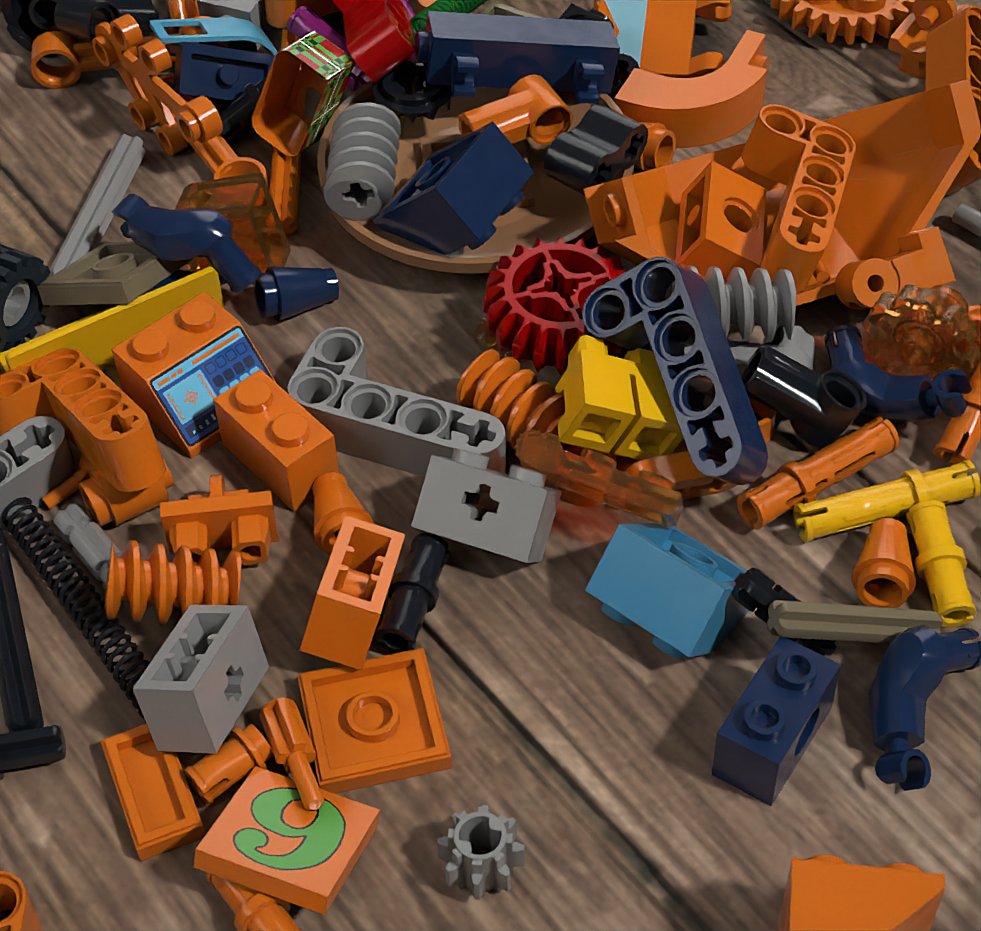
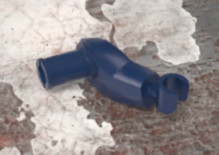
(187, 234)

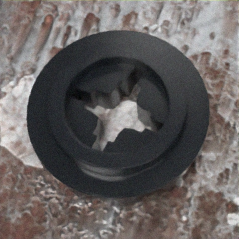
(409, 79)

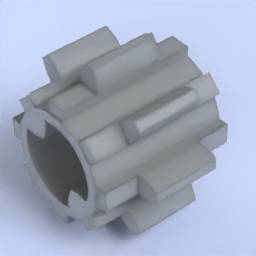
(481, 832)

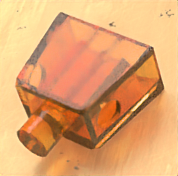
(254, 217)

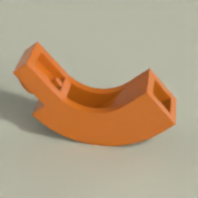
(704, 106)

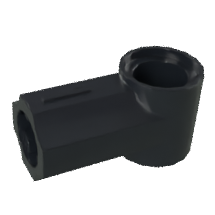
(80, 17)
(815, 403)

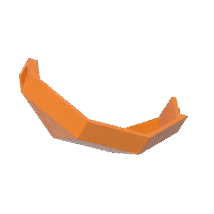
(896, 181)

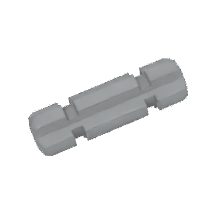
(87, 538)

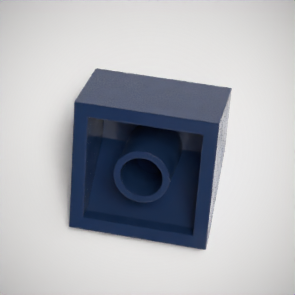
(458, 193)

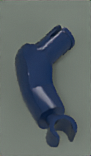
(895, 396)
(899, 694)

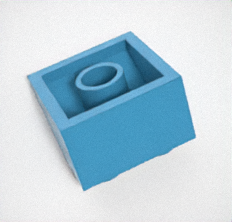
(668, 588)

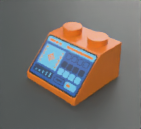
(183, 365)

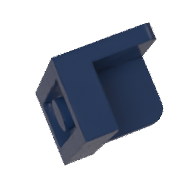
(215, 70)

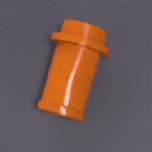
(231, 764)

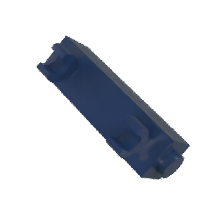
(502, 49)

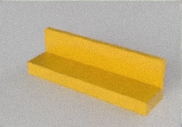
(109, 327)

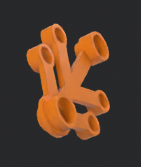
(153, 98)

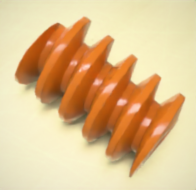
(510, 395)
(169, 583)

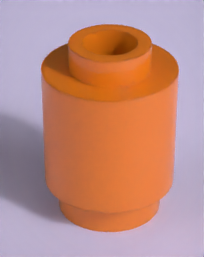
(115, 506)

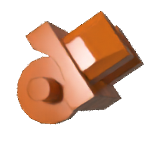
(911, 35)
(222, 521)

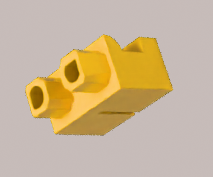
(616, 402)

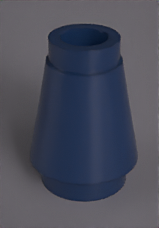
(292, 290)

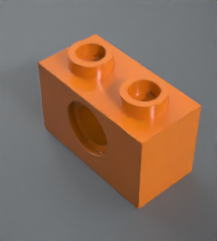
(722, 222)

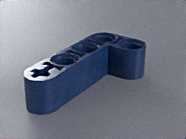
(689, 375)

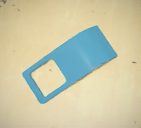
(215, 30)

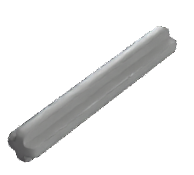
(103, 198)

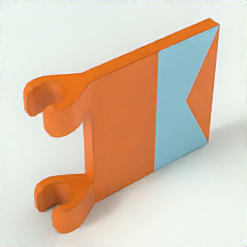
(662, 34)

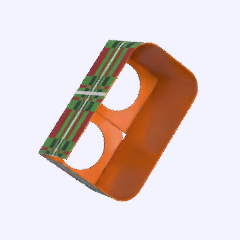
(277, 112)

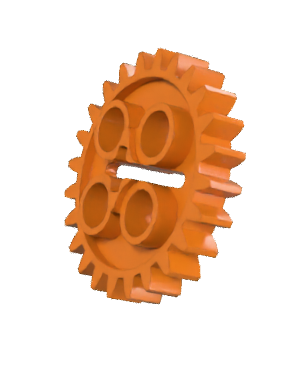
(845, 17)

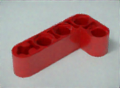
(377, 34)

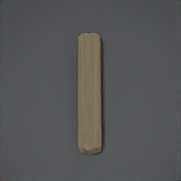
(845, 622)

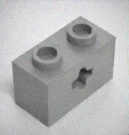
(451, 506)
(201, 678)

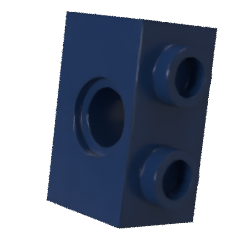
(775, 720)

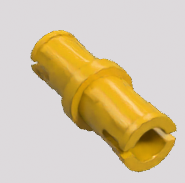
(941, 563)

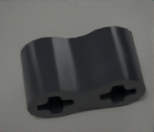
(595, 149)

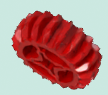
(539, 300)

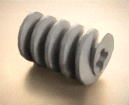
(362, 161)
(752, 302)

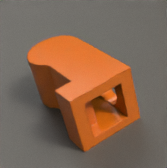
(919, 264)

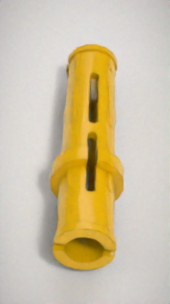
(885, 500)

